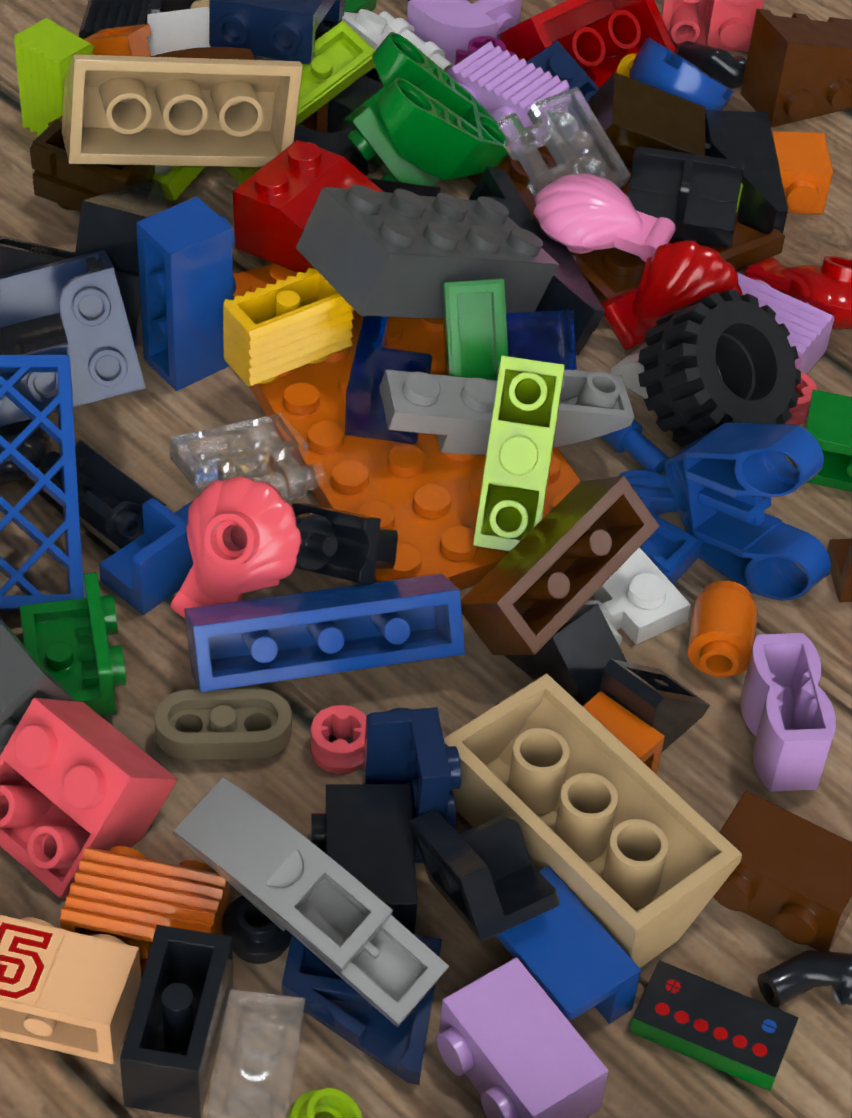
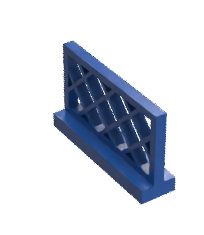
(66, 497)

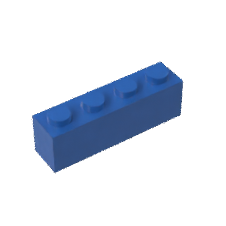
(324, 632)

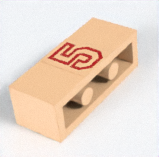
(66, 988)

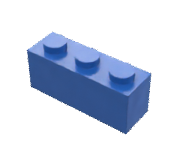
(183, 287)

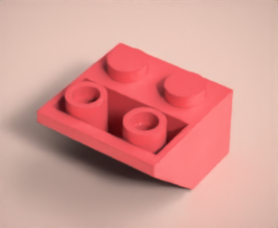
(711, 22)
(73, 787)

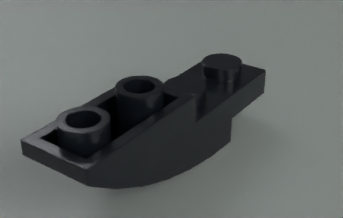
(568, 286)

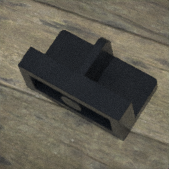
(690, 191)
(483, 872)

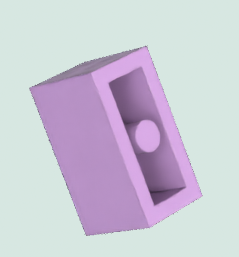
(519, 1048)

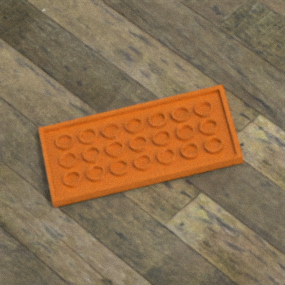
(408, 486)

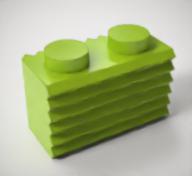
(42, 65)

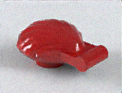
(669, 281)
(822, 286)

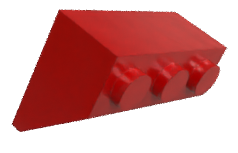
(592, 32)

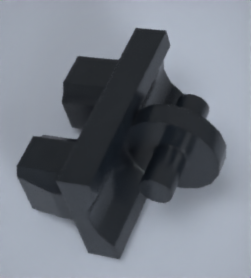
(343, 543)

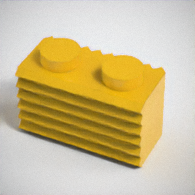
(285, 327)

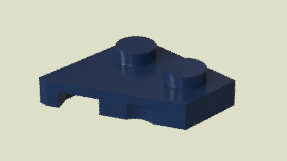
(354, 1018)

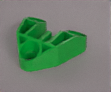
(432, 115)

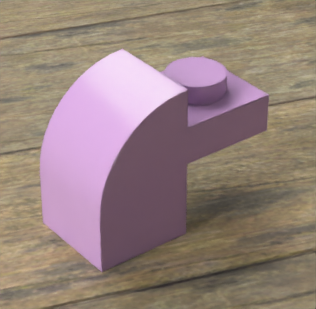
(457, 22)

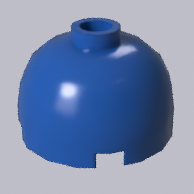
(675, 75)

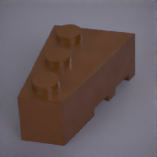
(798, 67)

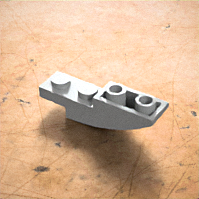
(462, 408)
(312, 899)

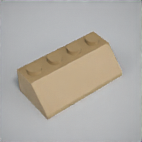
(178, 110)
(592, 816)

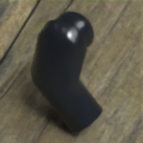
(715, 63)
(806, 972)

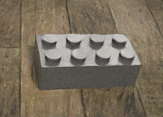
(398, 247)

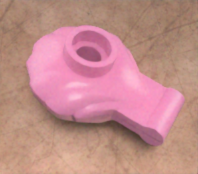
(596, 215)

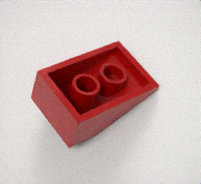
(279, 199)

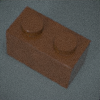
(788, 873)

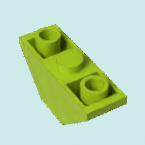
(518, 451)

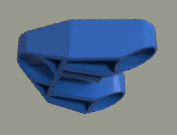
(722, 494)

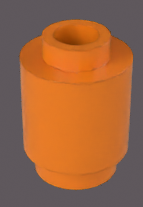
(722, 629)

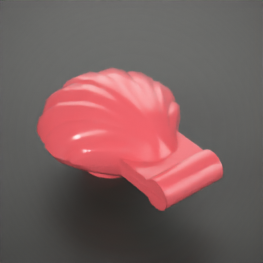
(238, 541)

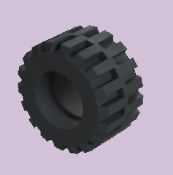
(744, 345)

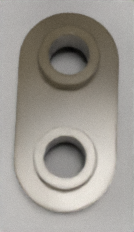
(223, 724)

